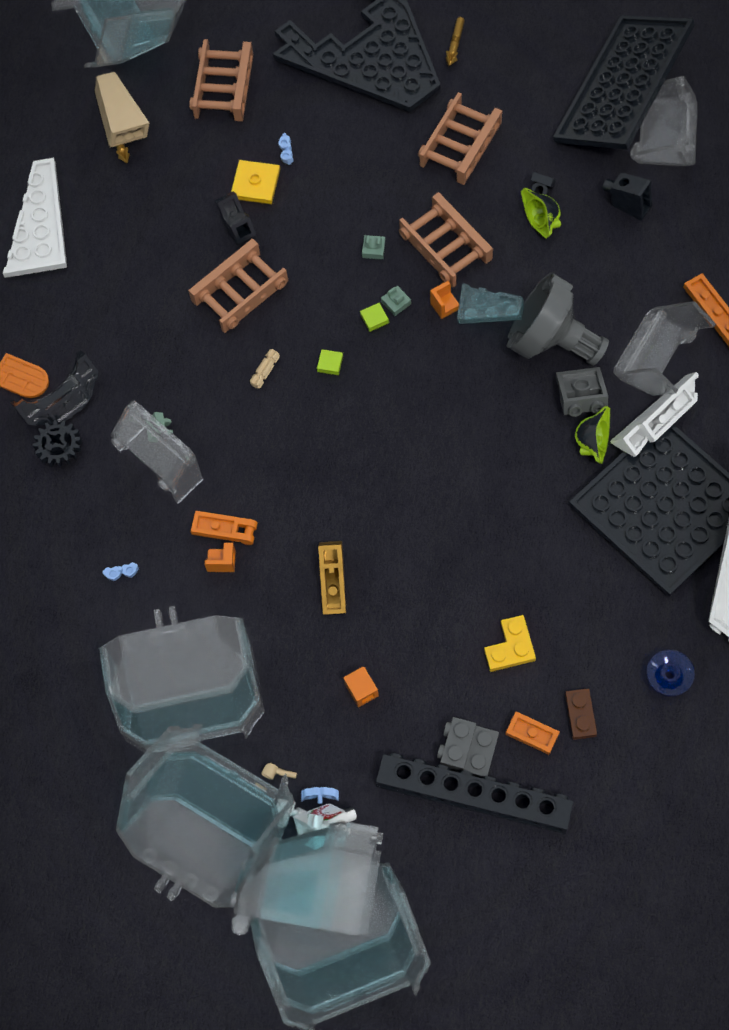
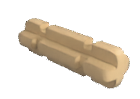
(264, 368)

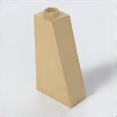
(119, 111)

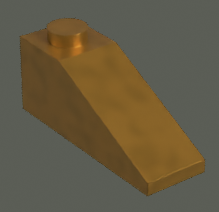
(332, 577)

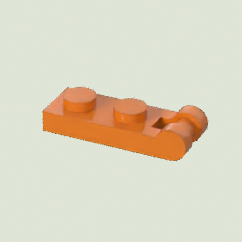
(223, 527)

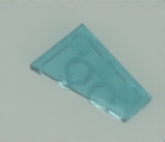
(486, 306)

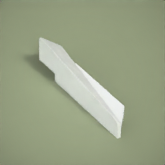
(658, 417)

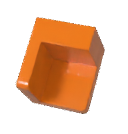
(443, 300)
(221, 559)
(361, 686)

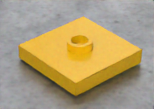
(256, 181)

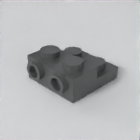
(582, 391)
(468, 747)

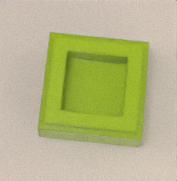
(374, 317)
(330, 362)

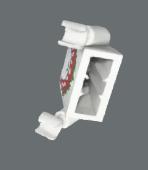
(320, 817)

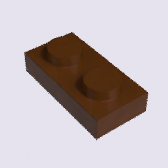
(580, 714)

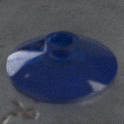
(672, 662)

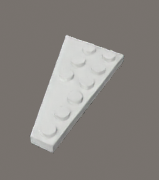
(39, 230)

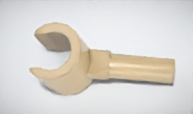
(270, 770)

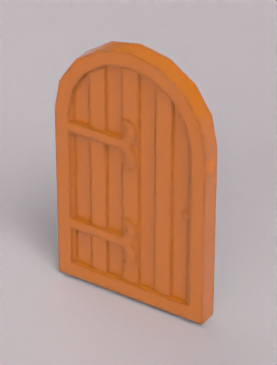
(22, 377)

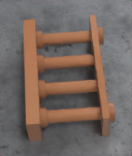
(238, 89)
(472, 153)
(453, 221)
(234, 267)

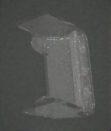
(655, 344)
(158, 450)

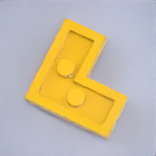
(515, 650)

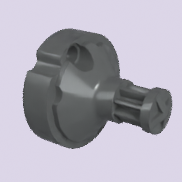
(550, 322)

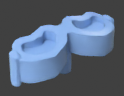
(285, 145)
(115, 572)
(311, 793)

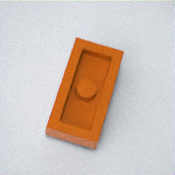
(532, 733)

